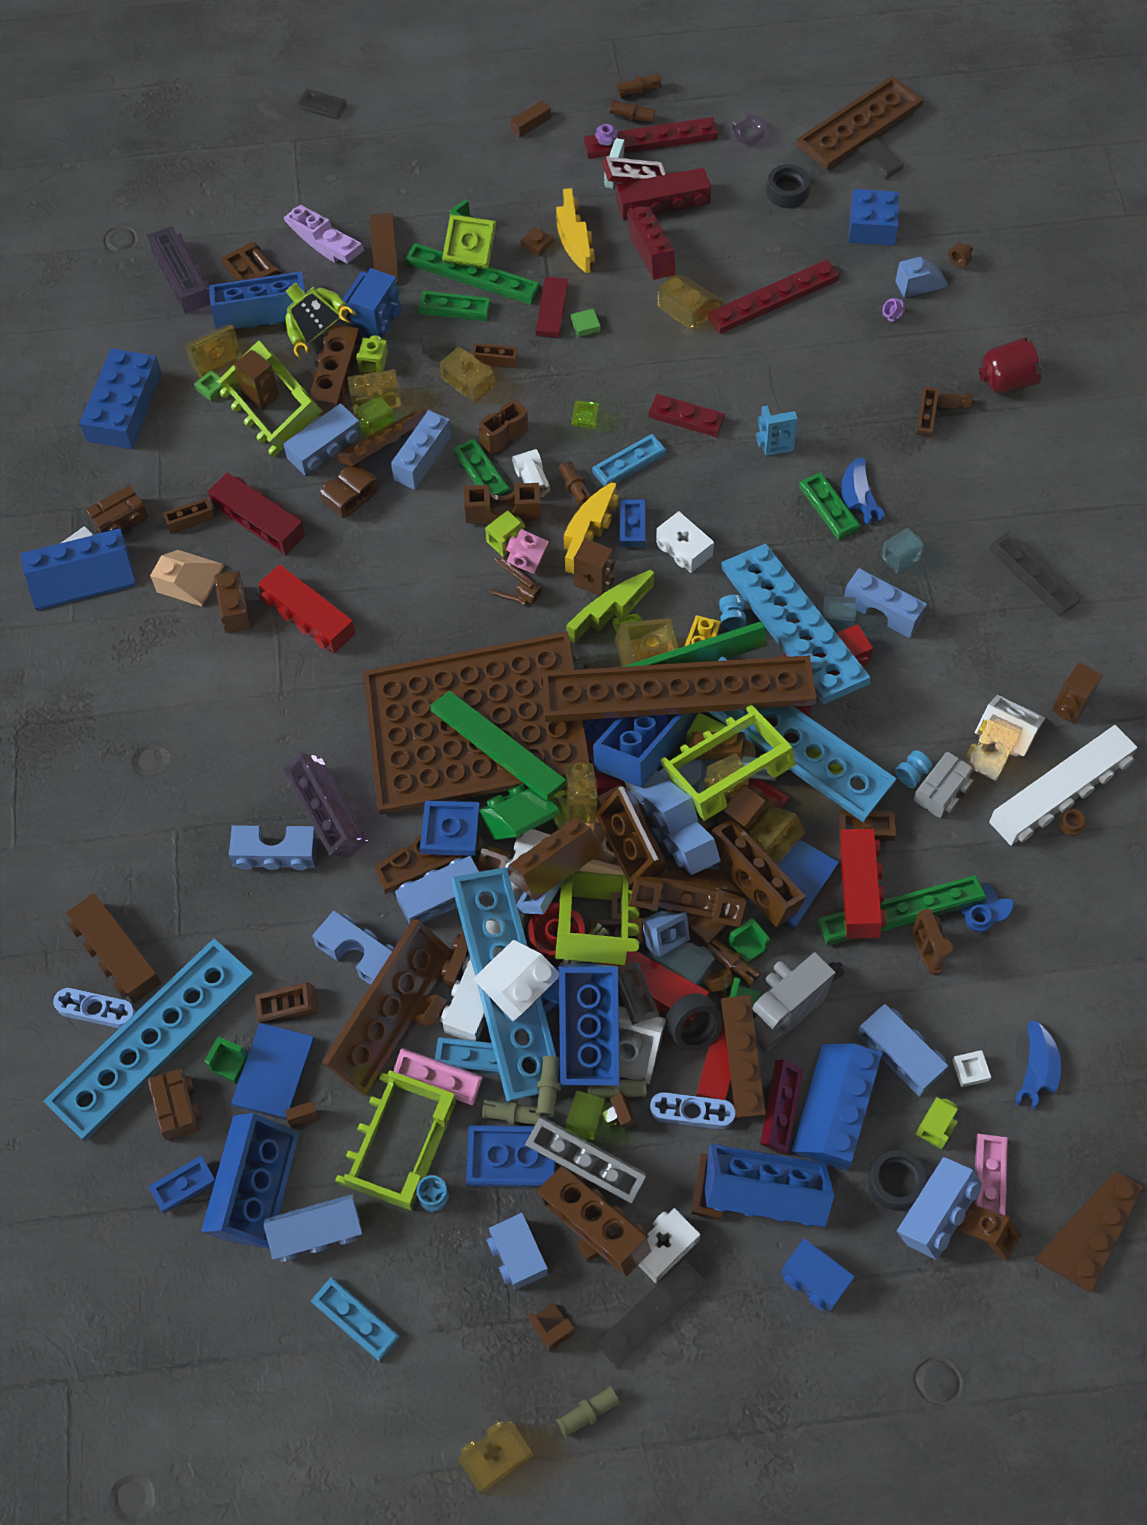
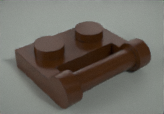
(242, 268)
(928, 938)

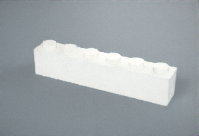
(1063, 785)

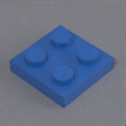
(450, 828)

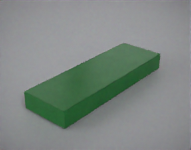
(454, 305)
(480, 467)
(829, 506)

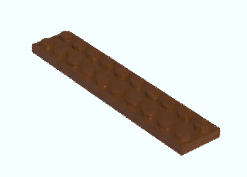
(678, 688)

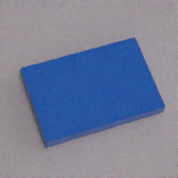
(809, 872)
(273, 1071)
(502, 1159)

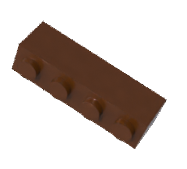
(113, 947)
(743, 1056)

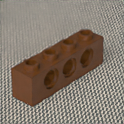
(334, 367)
(756, 873)
(621, 1253)

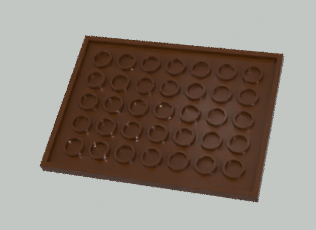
(428, 760)

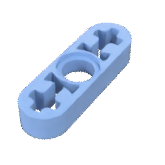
(85, 999)
(701, 1102)

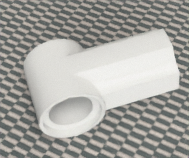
(530, 468)

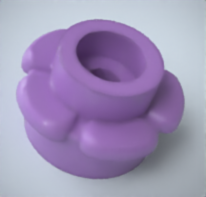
(606, 134)
(893, 309)

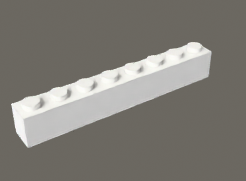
(466, 1014)

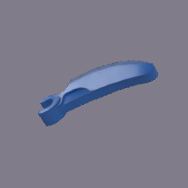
(857, 492)
(1043, 1065)

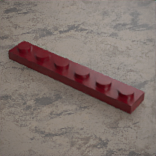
(656, 137)
(773, 296)

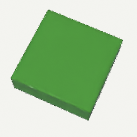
(585, 322)
(209, 385)

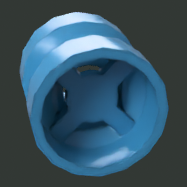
(732, 612)
(913, 769)
(430, 1188)

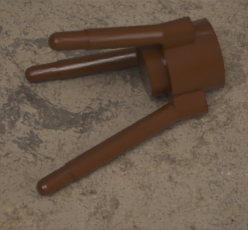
(527, 589)

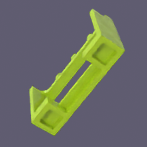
(294, 424)
(713, 799)
(595, 947)
(441, 1118)

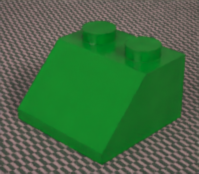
(517, 813)

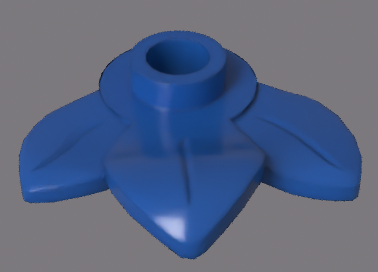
(991, 911)

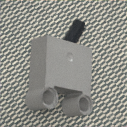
(792, 997)

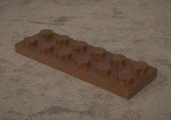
(859, 122)
(388, 1008)

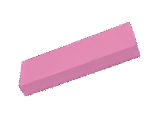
(439, 1074)
(991, 1171)

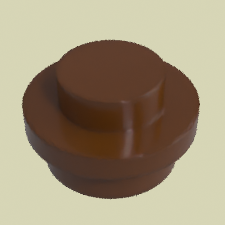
(1072, 822)

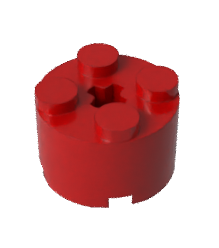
(544, 926)

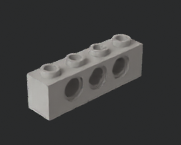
(585, 1159)

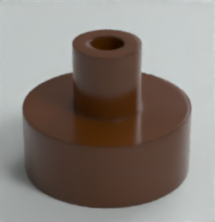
(960, 254)
(719, 982)

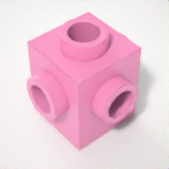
(526, 551)

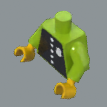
(312, 314)

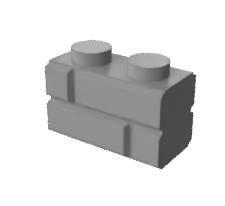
(944, 784)

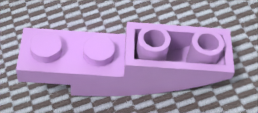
(321, 236)

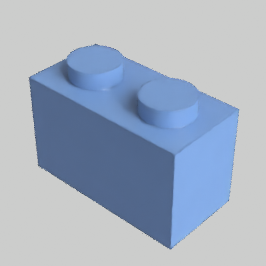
(517, 1252)

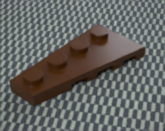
(379, 439)
(410, 865)
(1089, 1237)

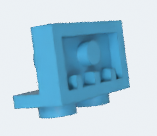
(776, 432)

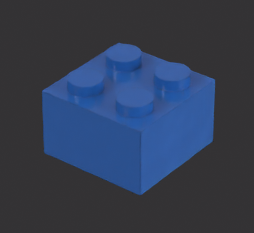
(874, 217)
(375, 304)

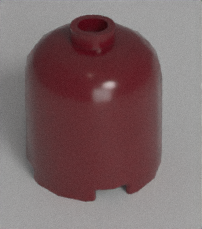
(1010, 366)

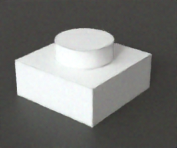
(971, 1068)

